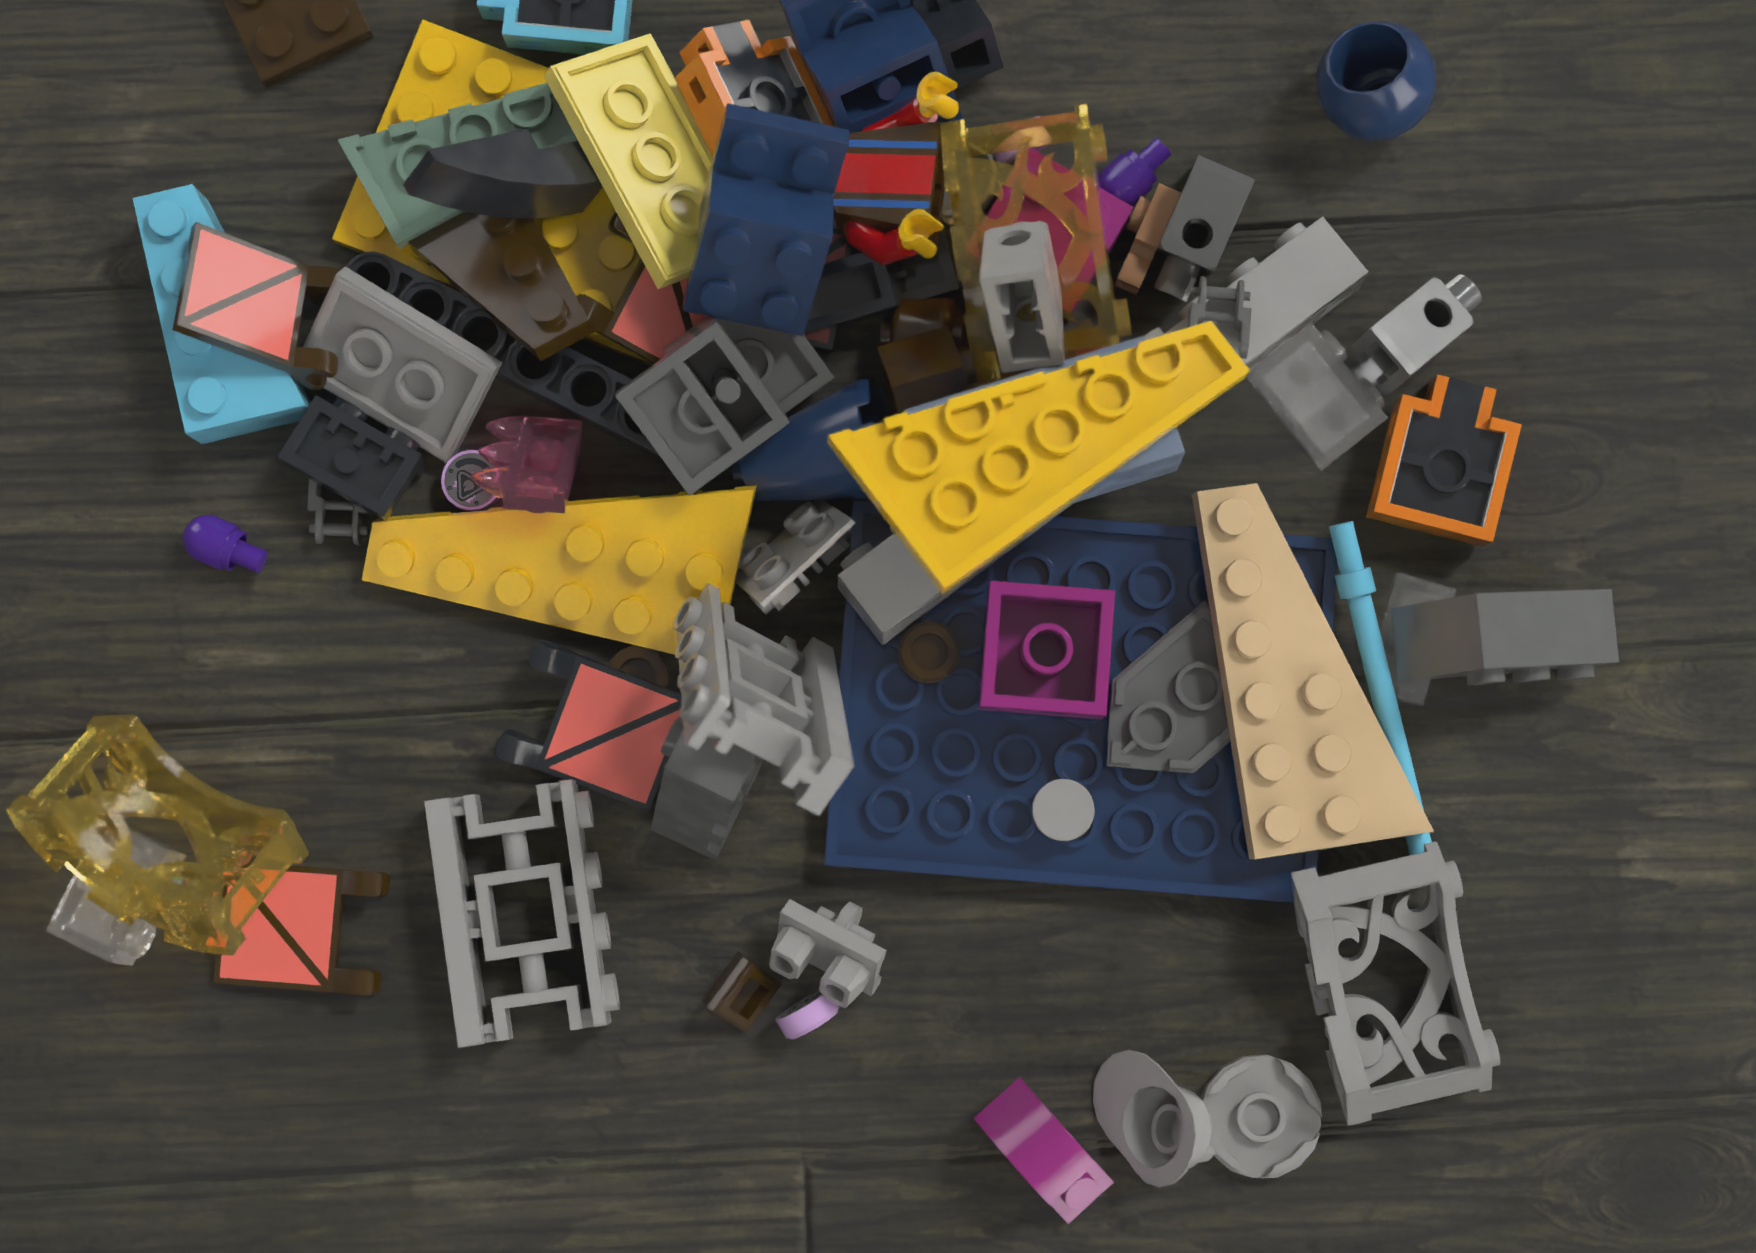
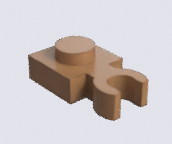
(1149, 224)

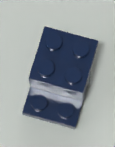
(864, 56)
(765, 219)

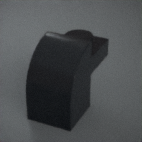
(963, 38)

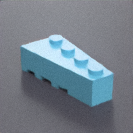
(215, 388)

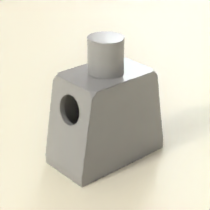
(1016, 271)

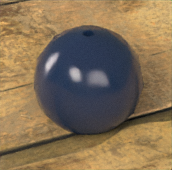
(1376, 80)

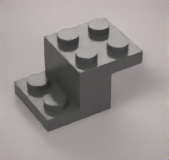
(720, 395)

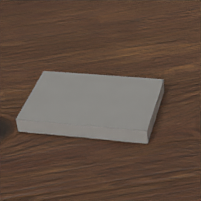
(401, 364)

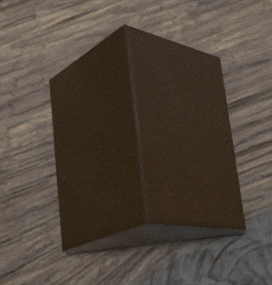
(741, 992)

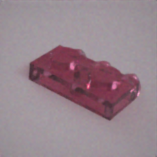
(531, 462)

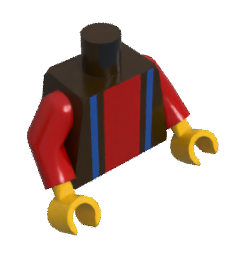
(895, 180)

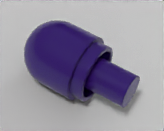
(1132, 173)
(221, 544)

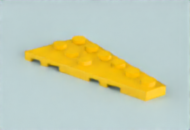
(1010, 456)
(596, 569)

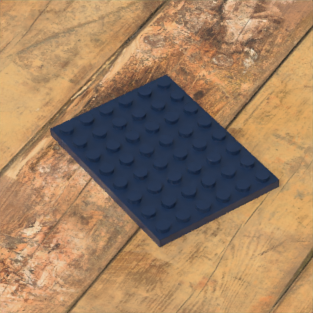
(957, 784)

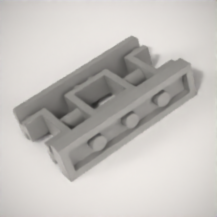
(762, 698)
(467, 919)

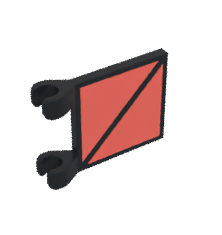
(603, 729)

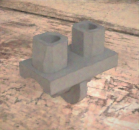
(831, 944)

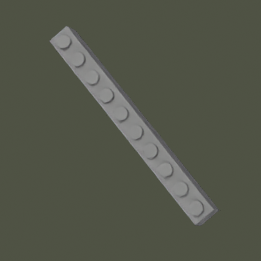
(1288, 291)

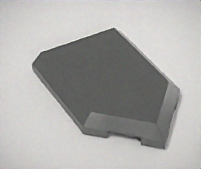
(1170, 702)

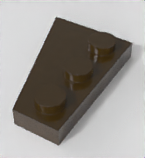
(510, 275)

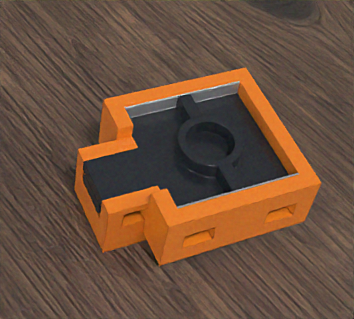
(733, 68)
(1445, 463)

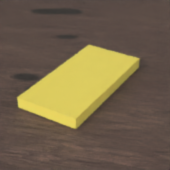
(640, 147)

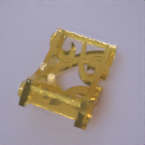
(972, 179)
(155, 786)

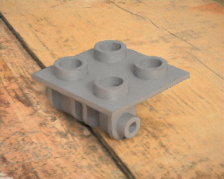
(809, 533)

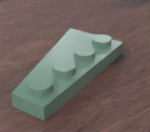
(390, 156)

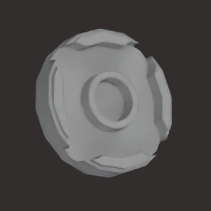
(1262, 1116)

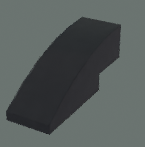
(506, 177)
(862, 289)

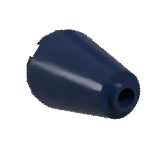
(798, 459)

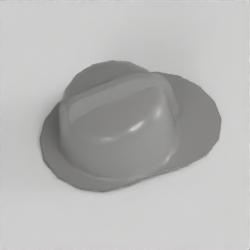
(1151, 1118)

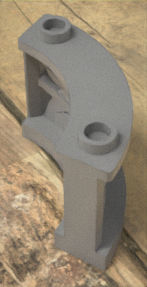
(1360, 1061)

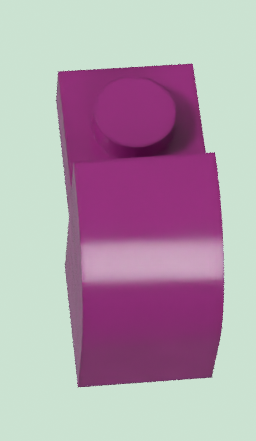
(1043, 1150)

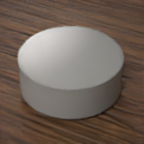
(1063, 810)

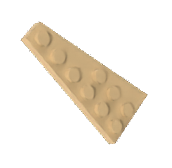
(1298, 723)

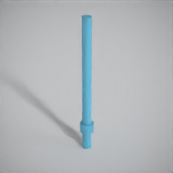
(1356, 586)

